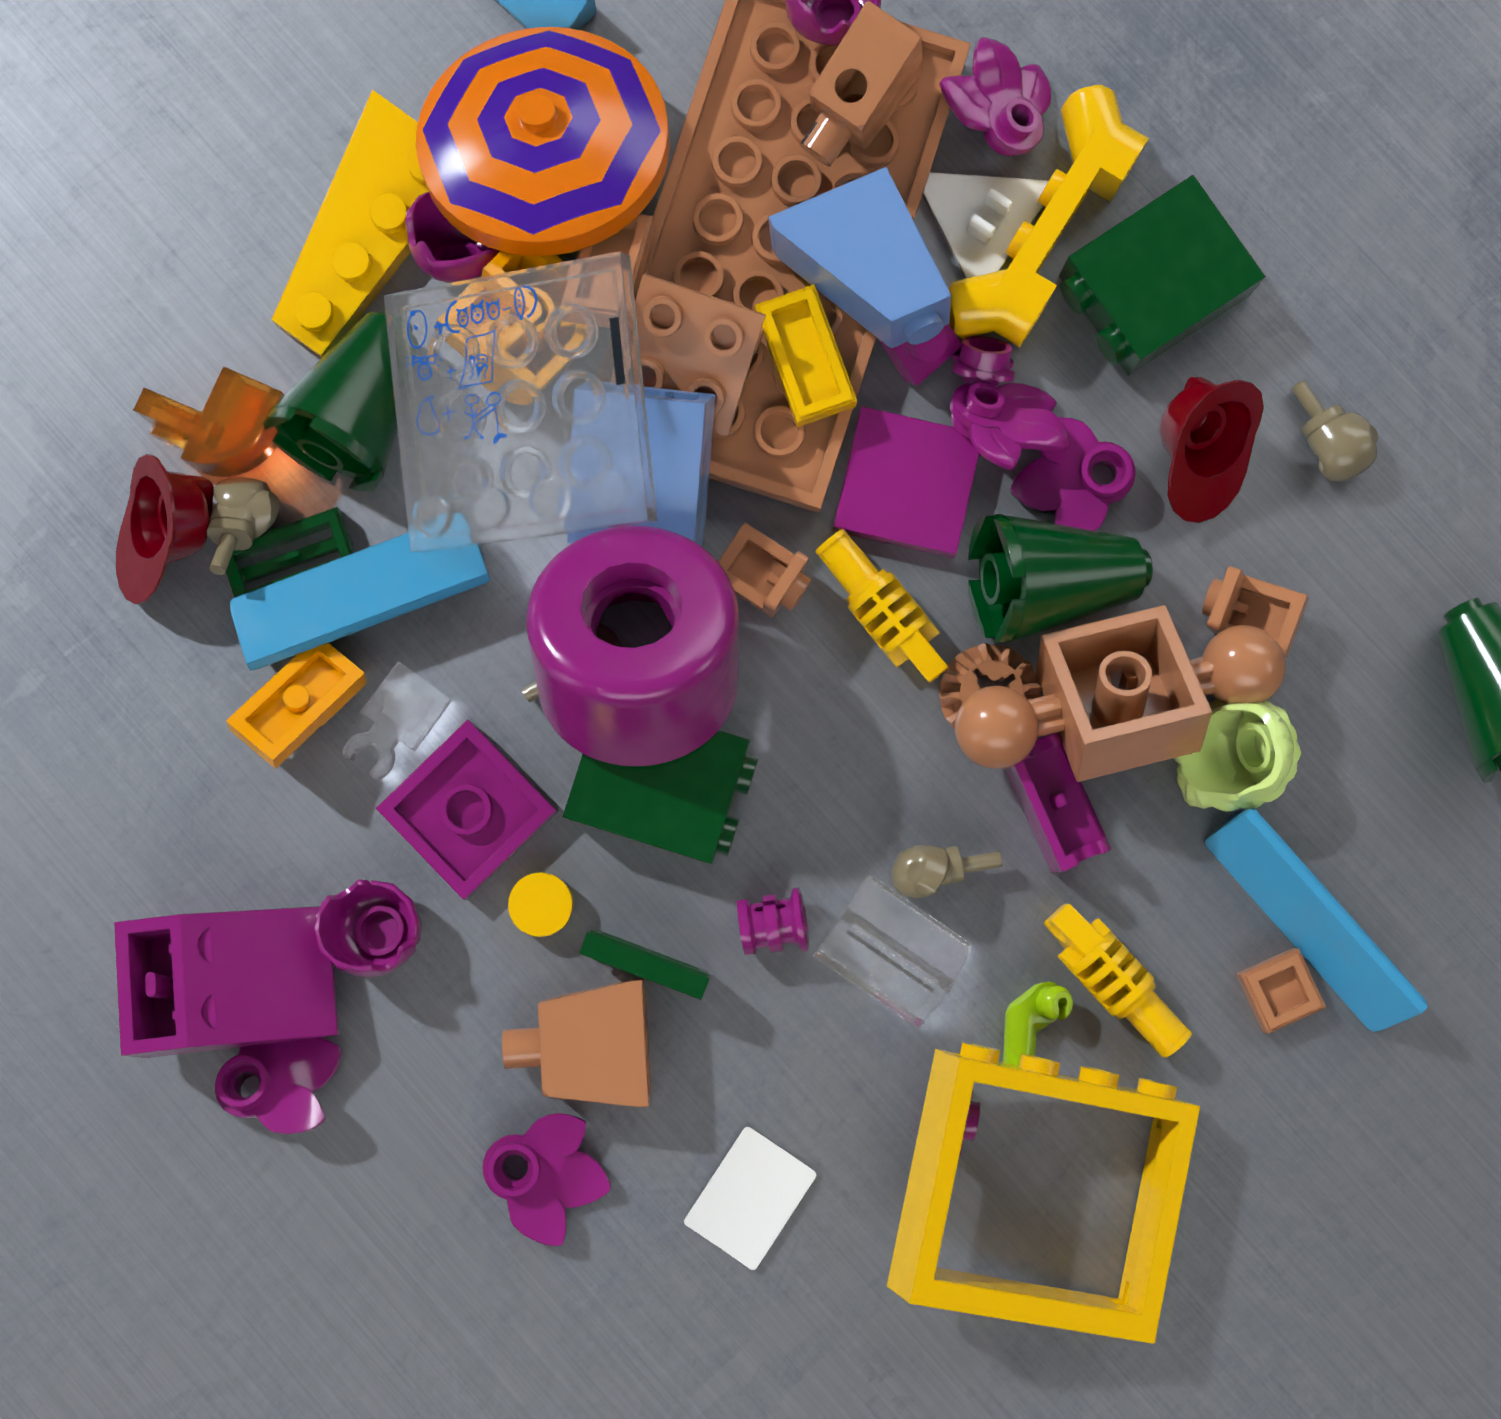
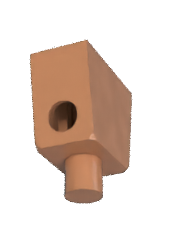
(873, 62)
(589, 1045)

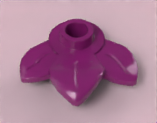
(1000, 98)
(1007, 420)
(1066, 483)
(287, 1083)
(555, 1179)

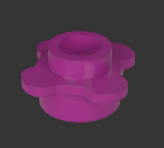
(984, 360)

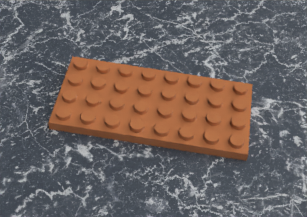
(745, 163)

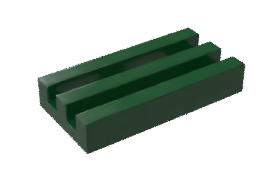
(293, 531)
(645, 963)

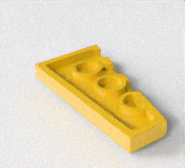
(357, 232)

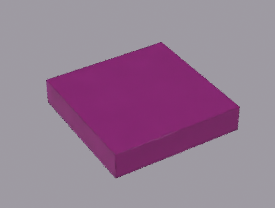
(907, 483)
(466, 810)

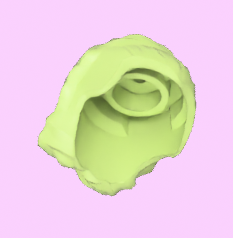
(1243, 758)

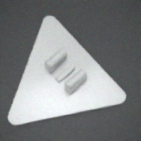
(981, 216)

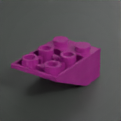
(222, 981)

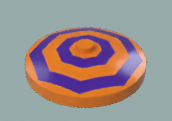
(543, 141)

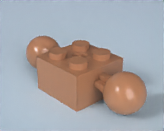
(1120, 694)

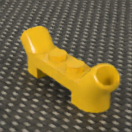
(1102, 157)

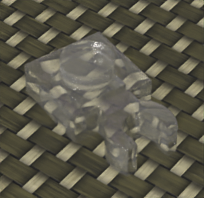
(402, 712)

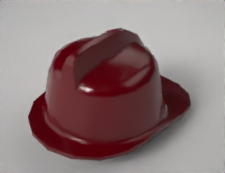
(1210, 442)
(161, 525)

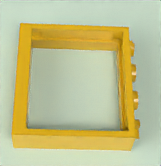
(932, 1176)

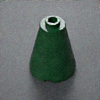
(343, 409)
(1049, 574)
(1474, 665)

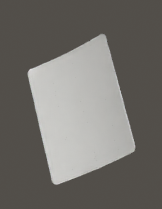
(750, 1198)

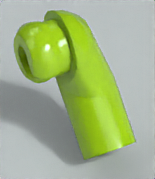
(1031, 1014)

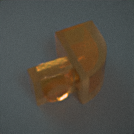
(227, 433)

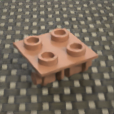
(696, 343)

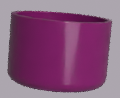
(647, 699)

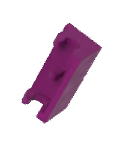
(1057, 806)

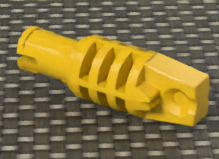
(883, 607)
(1115, 978)

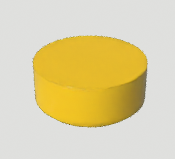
(541, 904)

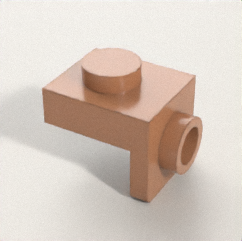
(765, 571)
(1254, 603)

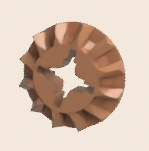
(990, 662)

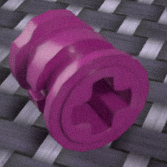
(773, 923)

